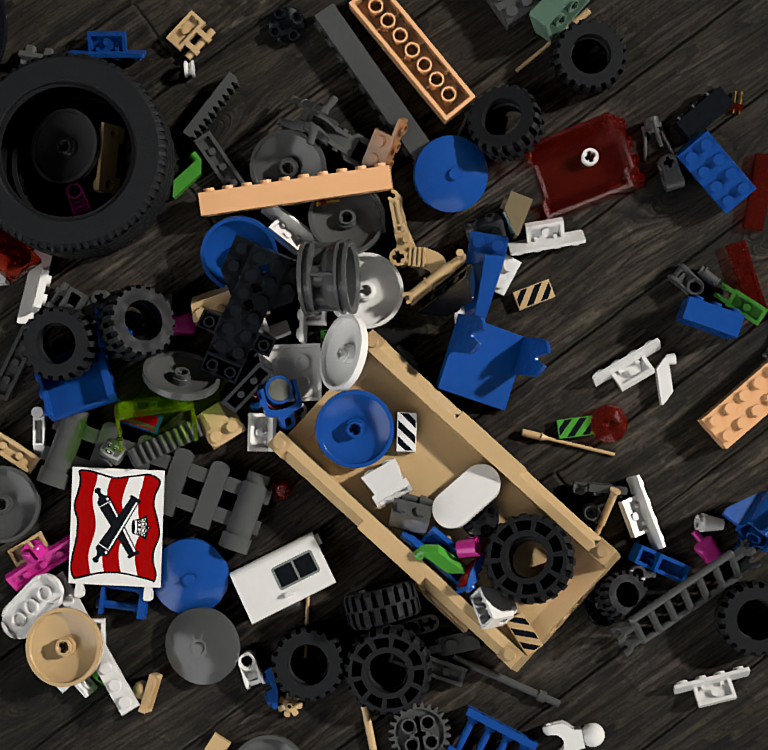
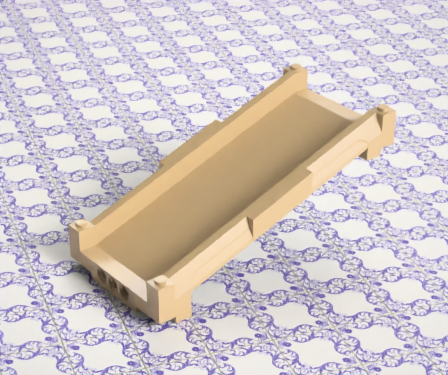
(445, 448)

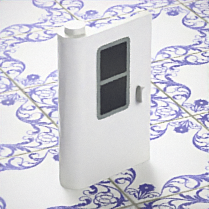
(282, 577)

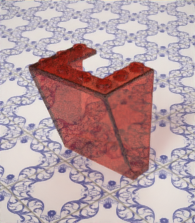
(571, 184)

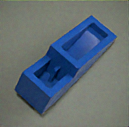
(658, 562)

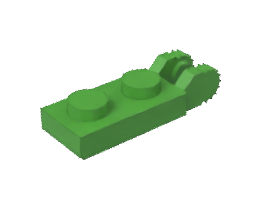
(751, 309)

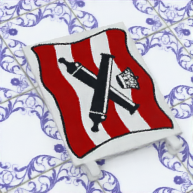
(116, 528)

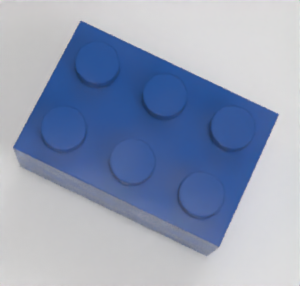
(710, 317)

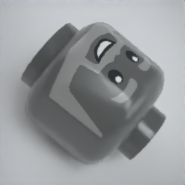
(111, 453)

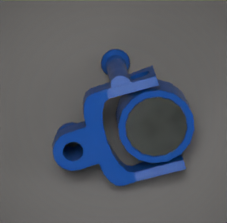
(277, 392)

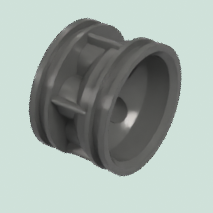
(328, 277)

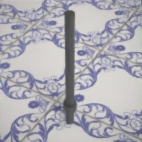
(540, 695)

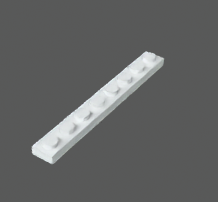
(107, 668)

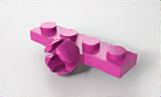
(38, 561)

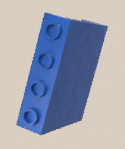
(80, 394)

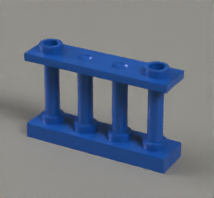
(139, 608)
(491, 725)

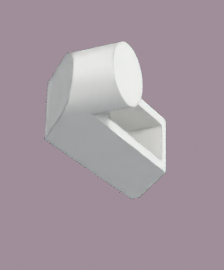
(663, 377)
(39, 430)

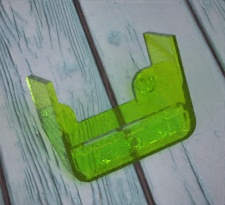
(150, 405)

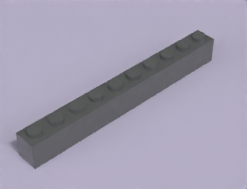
(370, 78)

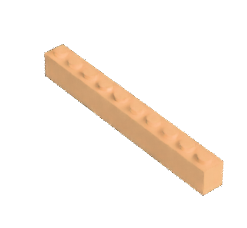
(295, 191)

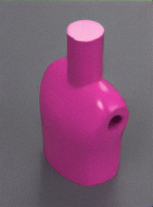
(184, 324)
(706, 547)

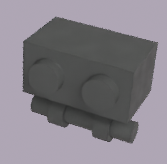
(72, 298)
(411, 513)

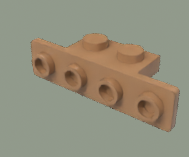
(384, 145)

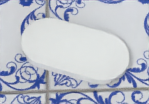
(466, 496)
(36, 597)

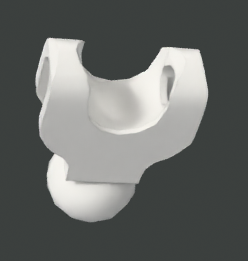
(573, 736)

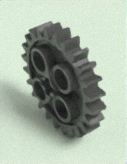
(436, 729)

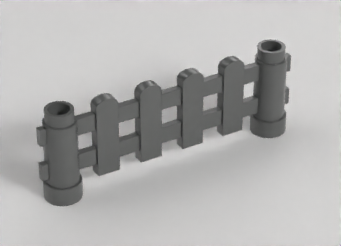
(240, 521)

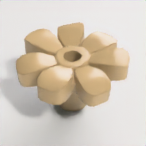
(289, 709)

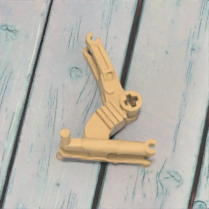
(419, 256)

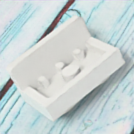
(260, 432)

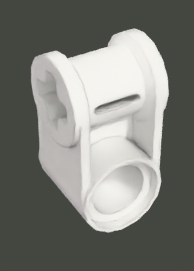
(251, 673)

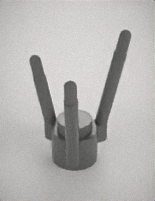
(653, 127)

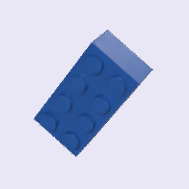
(715, 171)

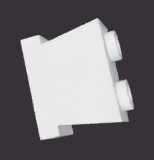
(386, 483)

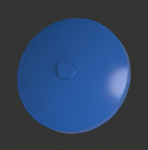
(450, 173)
(220, 238)
(354, 428)
(192, 575)

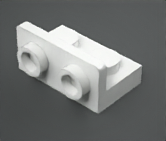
(507, 274)

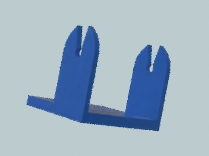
(485, 361)

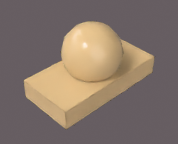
(147, 691)

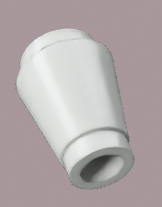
(708, 523)

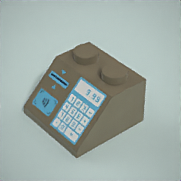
(514, 212)

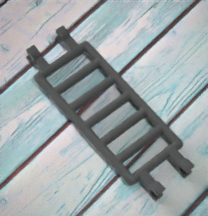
(738, 571)

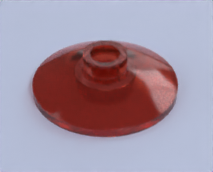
(601, 423)

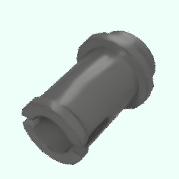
(707, 276)

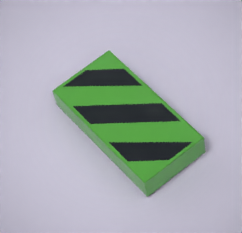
(574, 427)

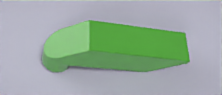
(189, 175)
(441, 558)

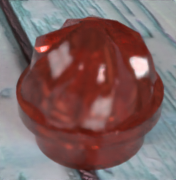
(281, 489)

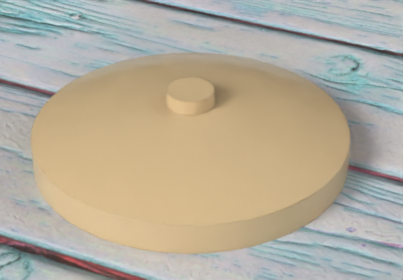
(64, 647)

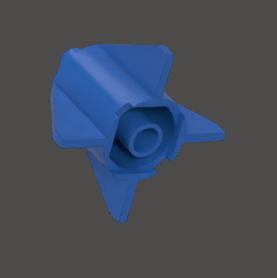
(751, 520)

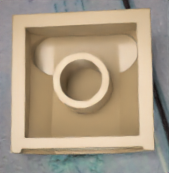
(220, 424)

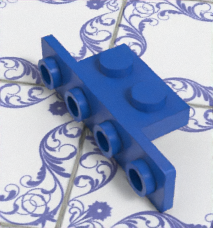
(109, 45)
(433, 536)

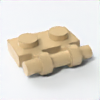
(186, 30)

